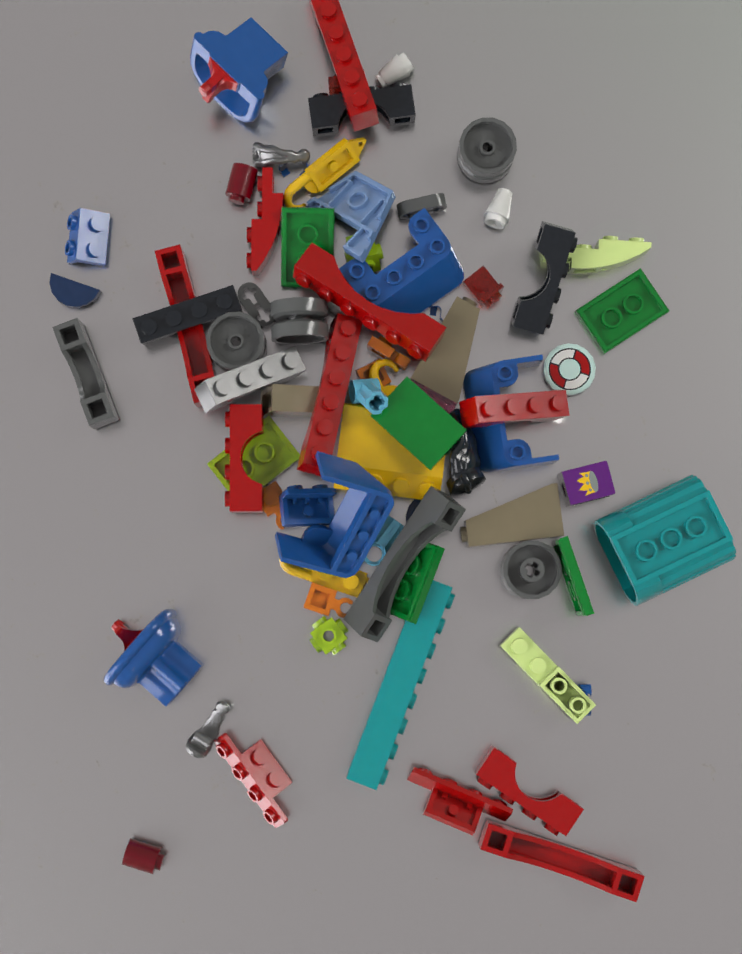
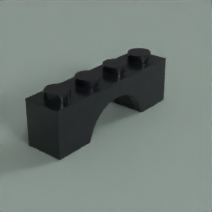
(392, 103)
(534, 310)
(186, 314)

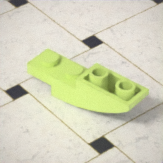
(607, 255)
(547, 675)

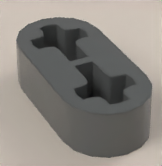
(432, 203)
(252, 308)

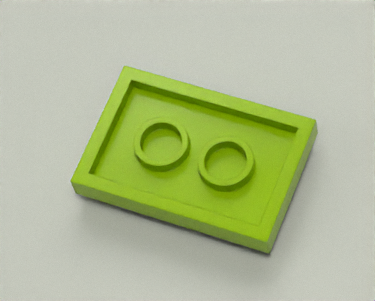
(263, 457)

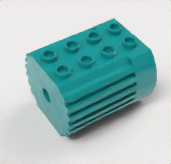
(665, 539)

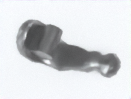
(270, 154)
(201, 740)

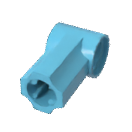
(369, 394)
(386, 538)

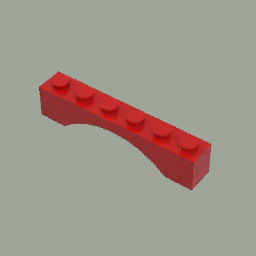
(346, 63)
(413, 332)
(193, 343)
(332, 391)
(568, 861)

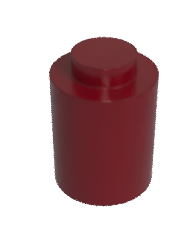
(241, 183)
(143, 856)

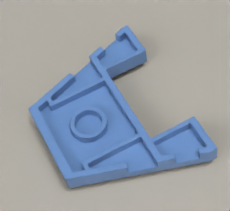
(361, 205)

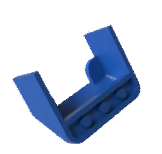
(493, 448)
(347, 540)

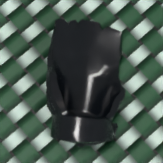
(464, 463)

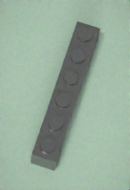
(372, 607)

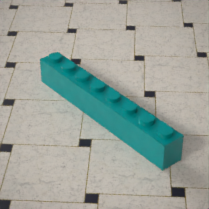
(397, 690)

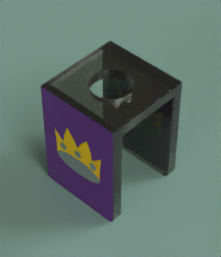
(586, 483)

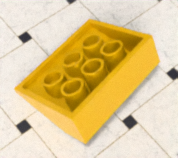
(383, 456)

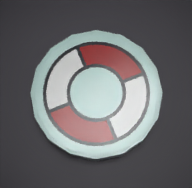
(569, 369)

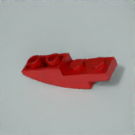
(265, 231)

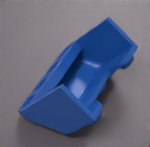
(414, 279)

